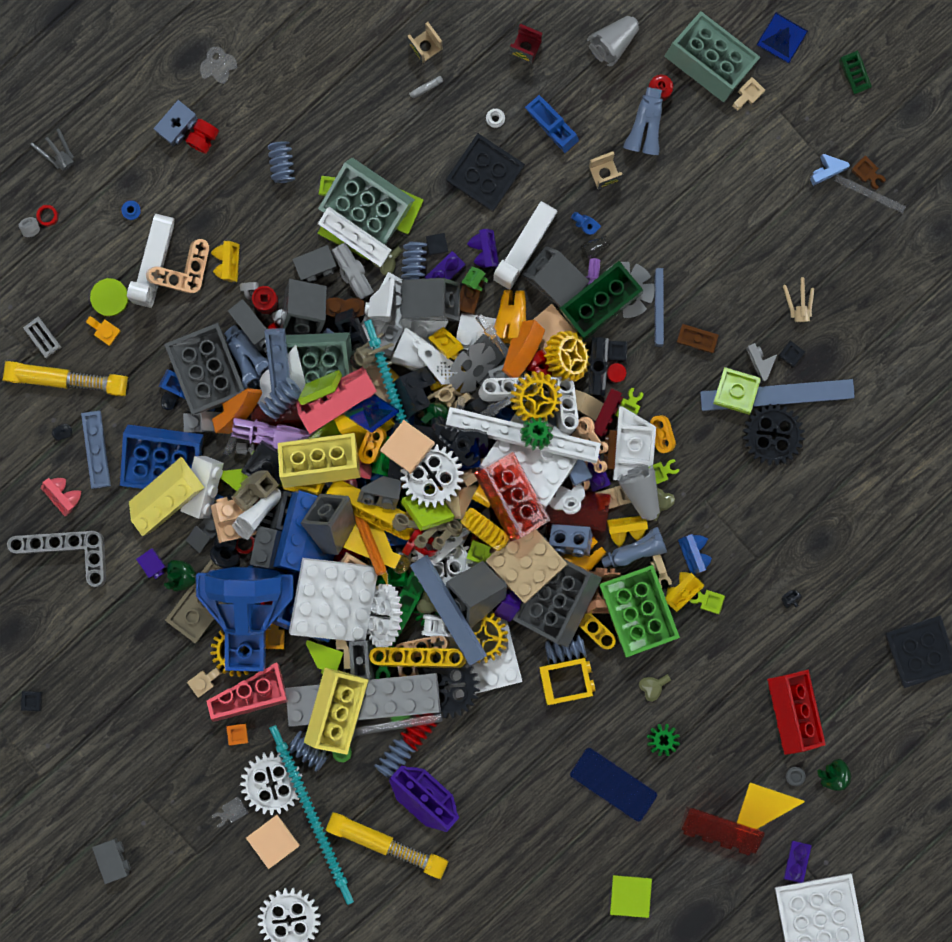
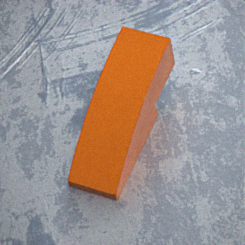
(523, 348)
(237, 407)

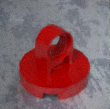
(410, 545)

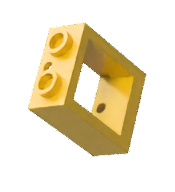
(586, 668)

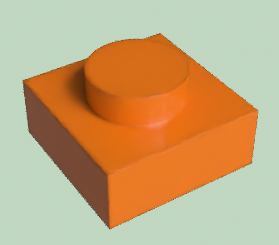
(237, 734)

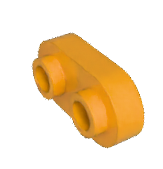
(663, 434)
(372, 444)

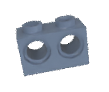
(572, 535)

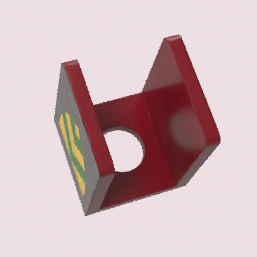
(529, 35)

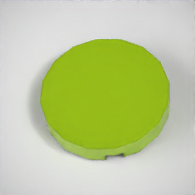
(109, 297)

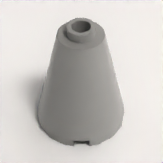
(613, 39)
(642, 491)

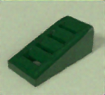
(849, 75)

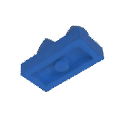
(690, 547)

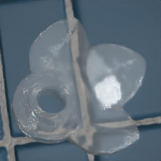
(218, 68)

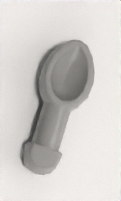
(426, 87)

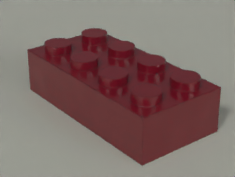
(609, 408)

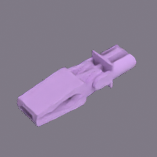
(270, 434)

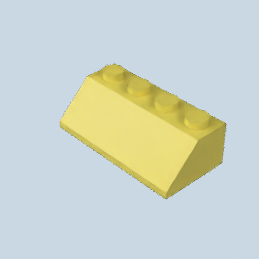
(318, 460)
(164, 497)
(335, 711)

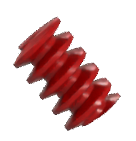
(417, 732)

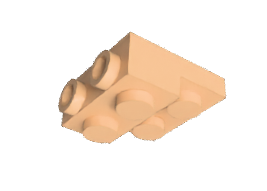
(224, 516)

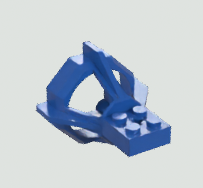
(243, 620)

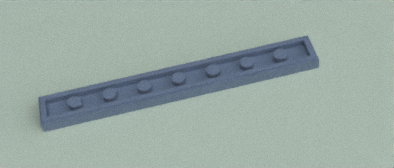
(791, 394)

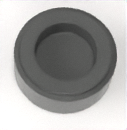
(795, 776)

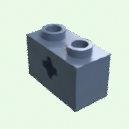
(180, 114)

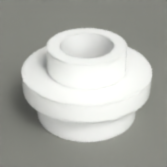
(495, 112)

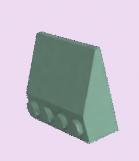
(711, 56)
(367, 200)
(322, 353)

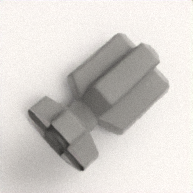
(242, 448)

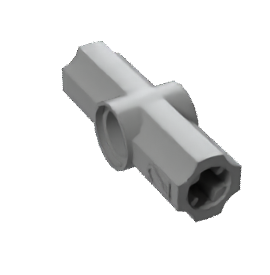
(352, 271)

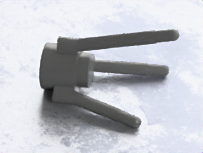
(63, 159)

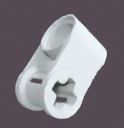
(434, 626)

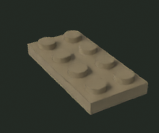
(189, 614)

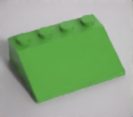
(639, 611)

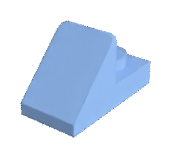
(832, 167)

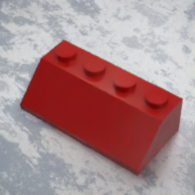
(796, 712)

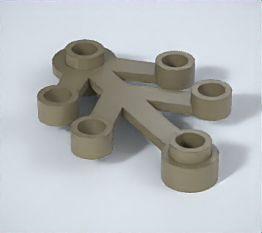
(451, 528)

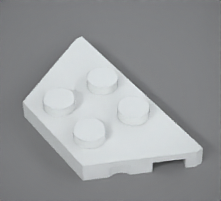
(634, 442)

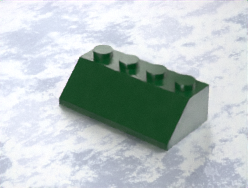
(601, 300)

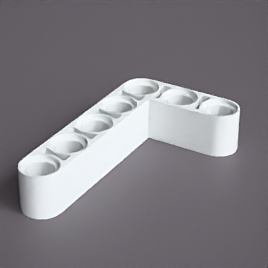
(511, 268)
(142, 291)
(563, 415)

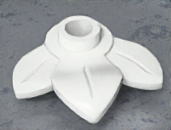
(568, 500)

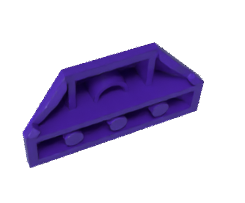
(424, 797)

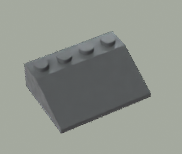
(205, 368)
(560, 604)

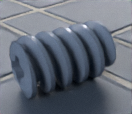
(280, 162)
(413, 260)
(282, 400)
(558, 651)
(309, 753)
(394, 758)

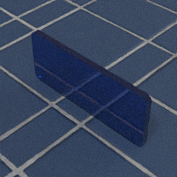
(613, 784)

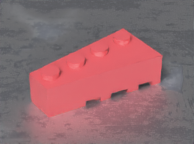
(349, 392)
(253, 694)

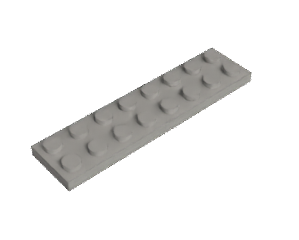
(381, 699)

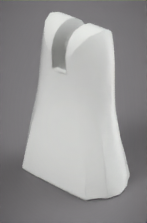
(406, 352)
(250, 519)

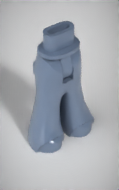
(648, 112)
(242, 350)
(649, 545)

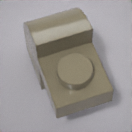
(255, 486)

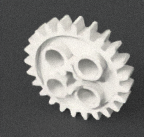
(446, 466)
(457, 558)
(383, 628)
(255, 787)
(286, 902)

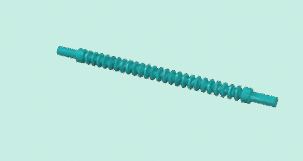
(375, 343)
(331, 860)

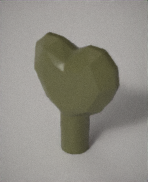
(389, 264)
(665, 500)
(425, 605)
(653, 687)

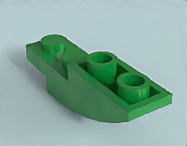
(409, 597)

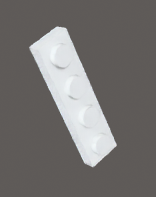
(354, 236)

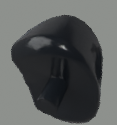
(168, 400)
(61, 432)
(790, 598)

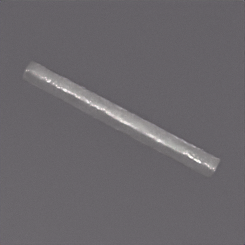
(869, 193)

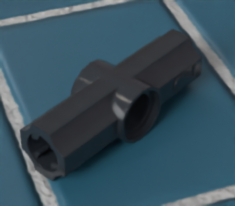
(599, 353)

